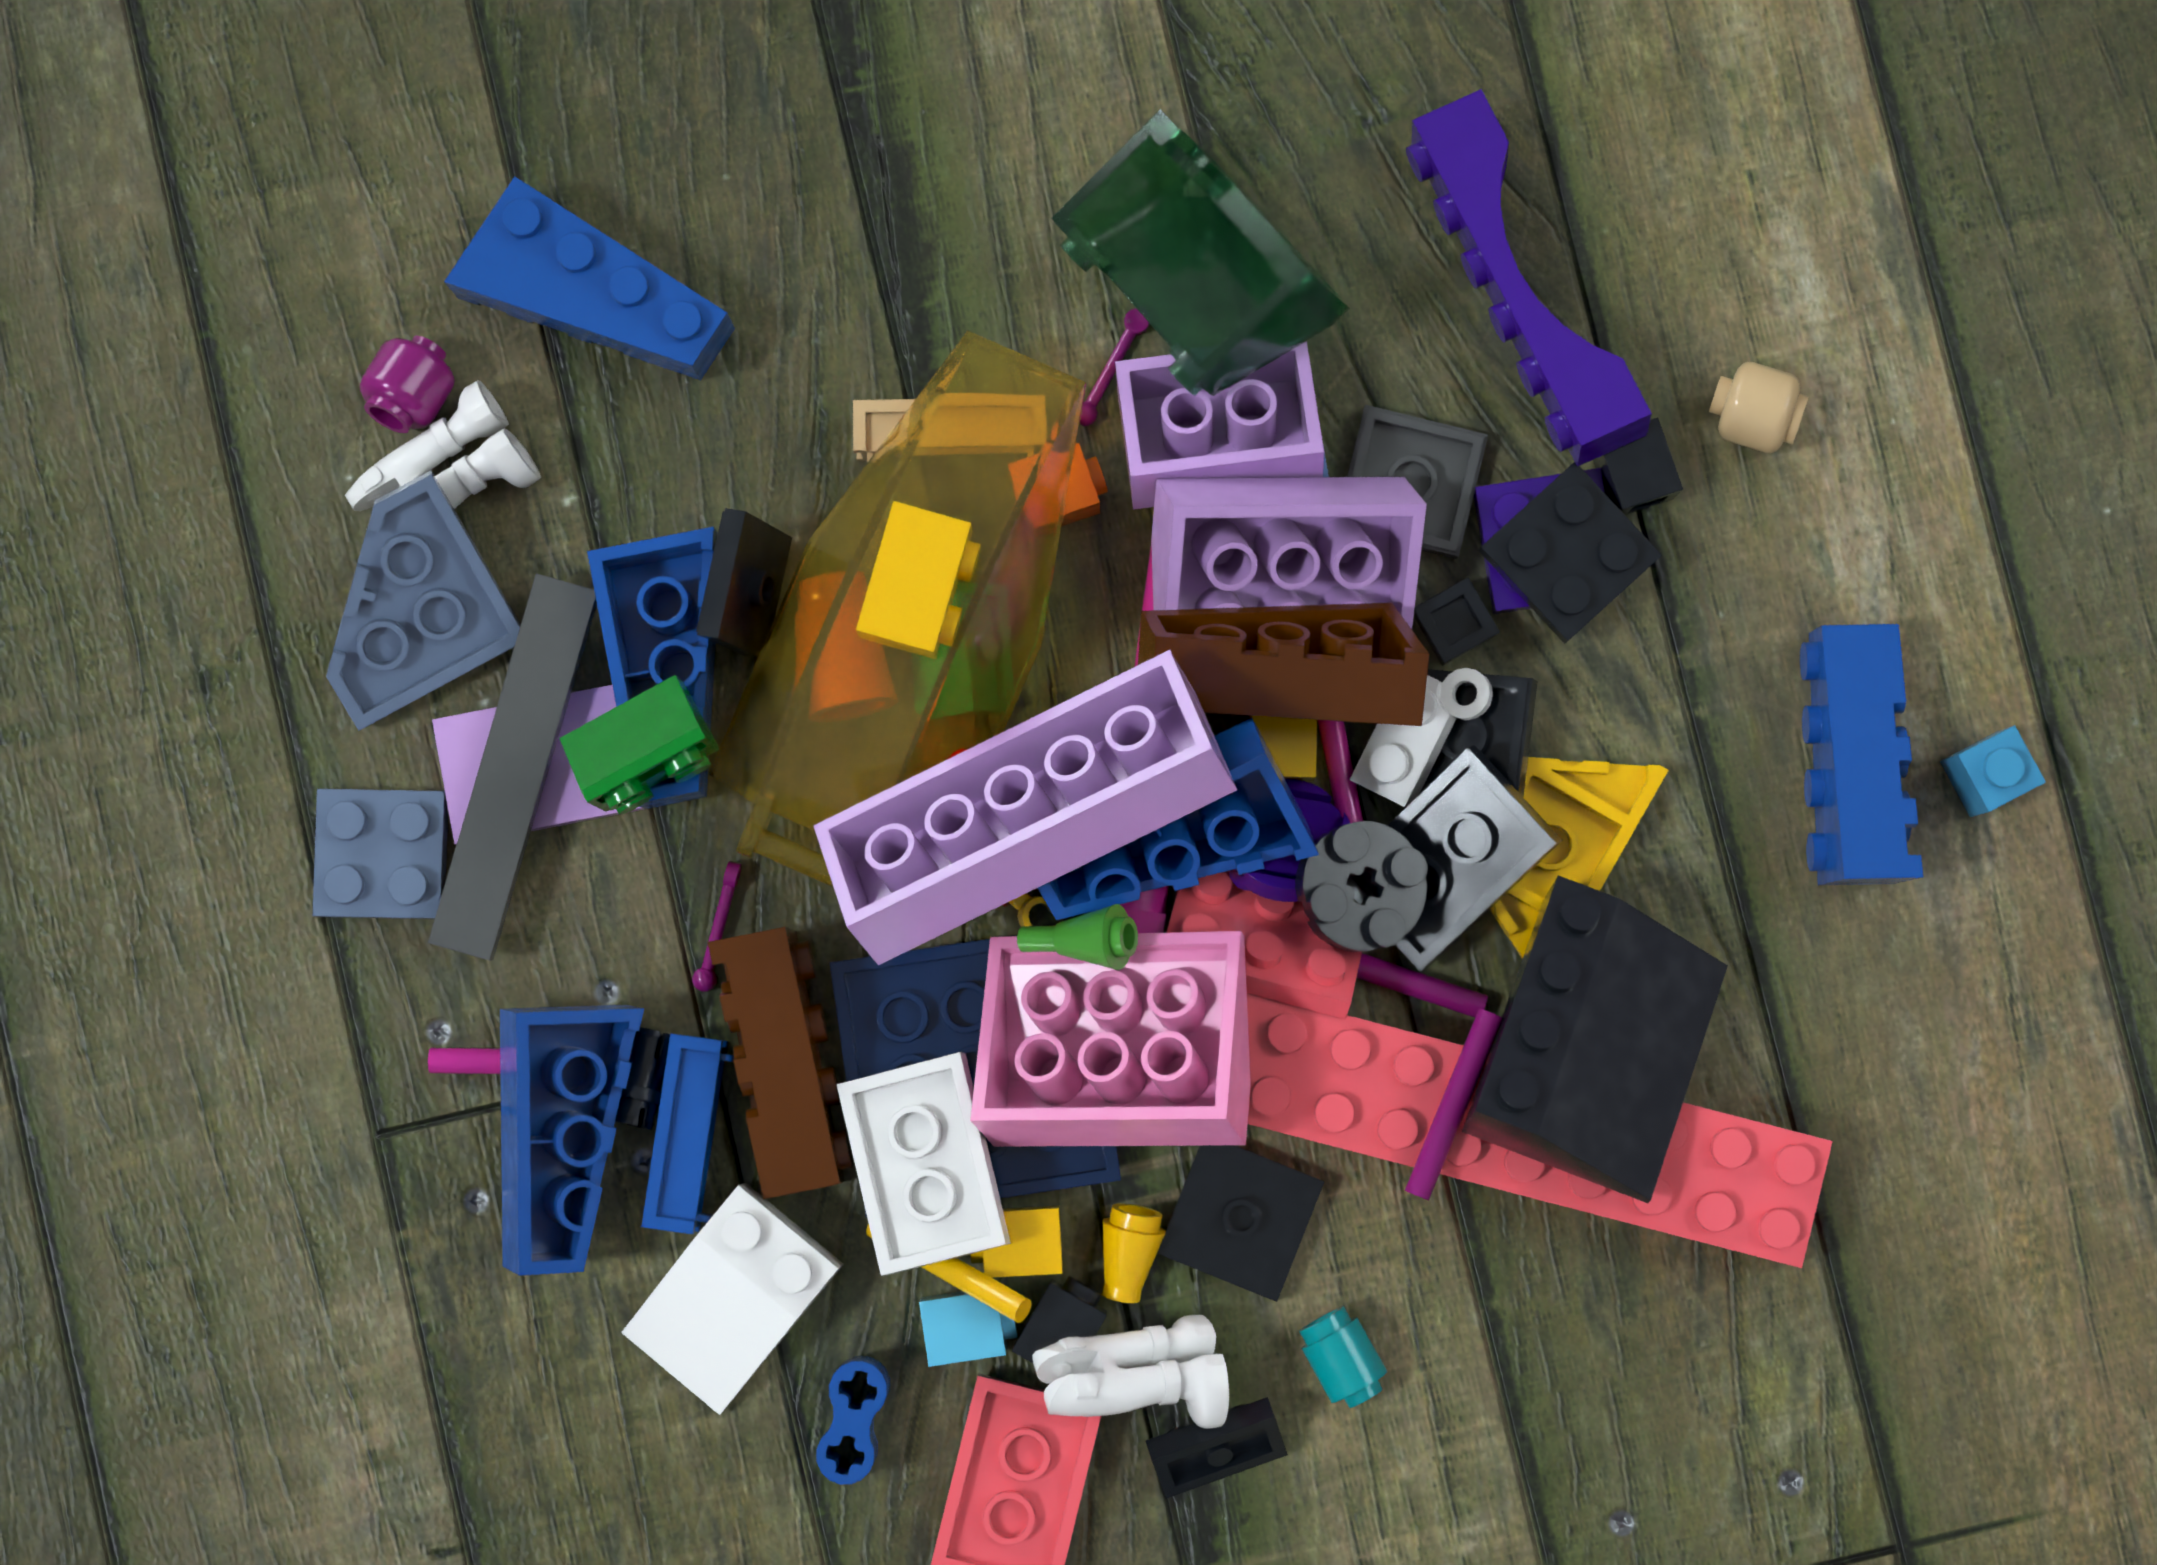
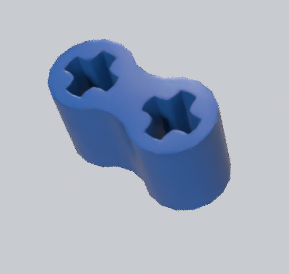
(853, 1420)

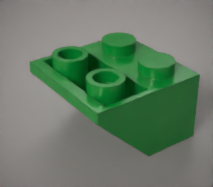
(639, 746)

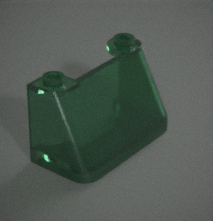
(1196, 259)

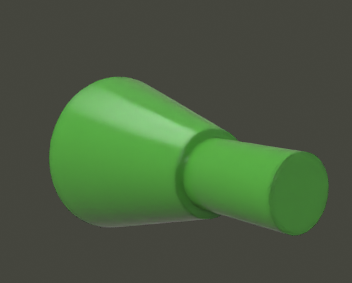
(1098, 937)

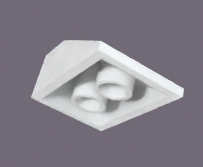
(731, 1297)

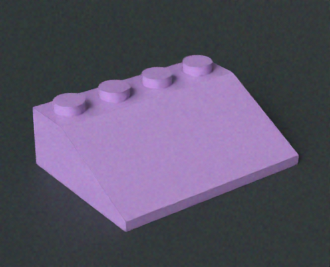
(1286, 542)

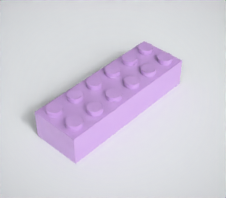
(1023, 808)

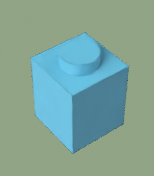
(963, 1329)

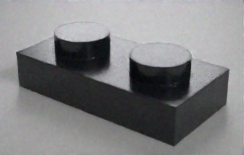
(1198, 1455)

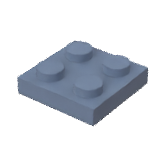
(379, 853)

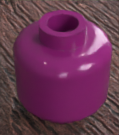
(406, 384)

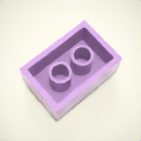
(1249, 430)

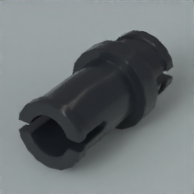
(645, 1079)

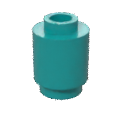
(1343, 1357)

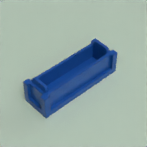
(684, 1134)

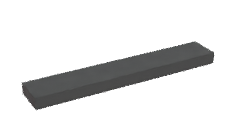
(514, 767)

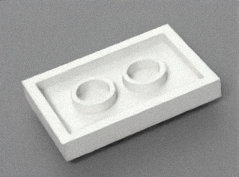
(922, 1164)

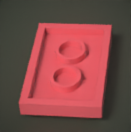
(1280, 948)
(1014, 1480)

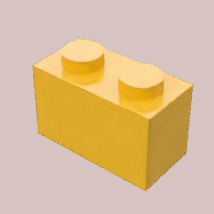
(917, 581)

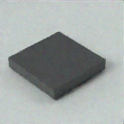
(1434, 458)

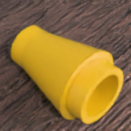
(1129, 1249)

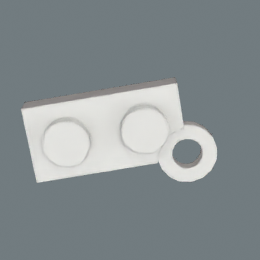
(1403, 755)

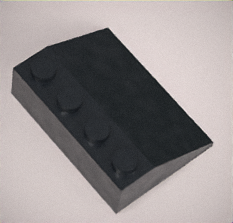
(1597, 1041)

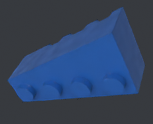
(575, 279)
(649, 619)
(1857, 756)
(1231, 833)
(557, 1125)

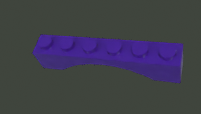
(1585, 388)

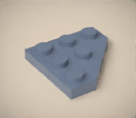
(416, 606)

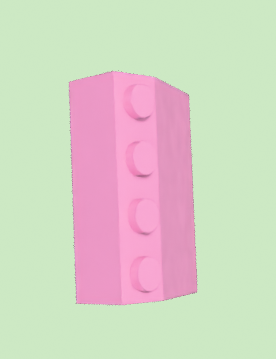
(1116, 1053)

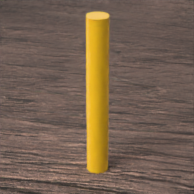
(980, 1287)

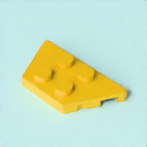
(1594, 813)

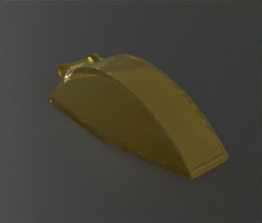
(852, 717)

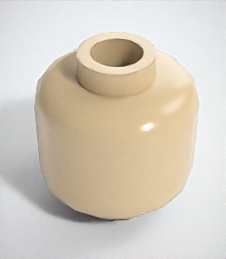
(1759, 407)

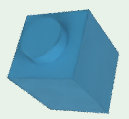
(1992, 771)

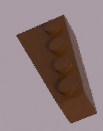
(1296, 660)
(781, 1061)

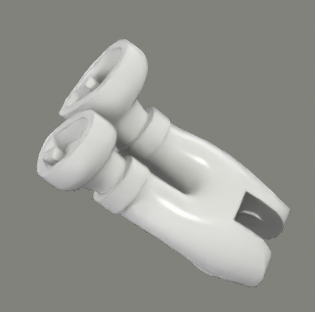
(475, 418)
(1137, 1370)

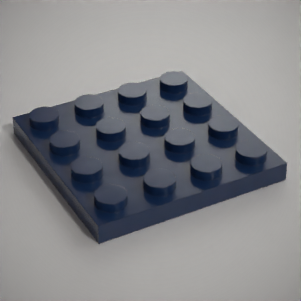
(931, 1008)

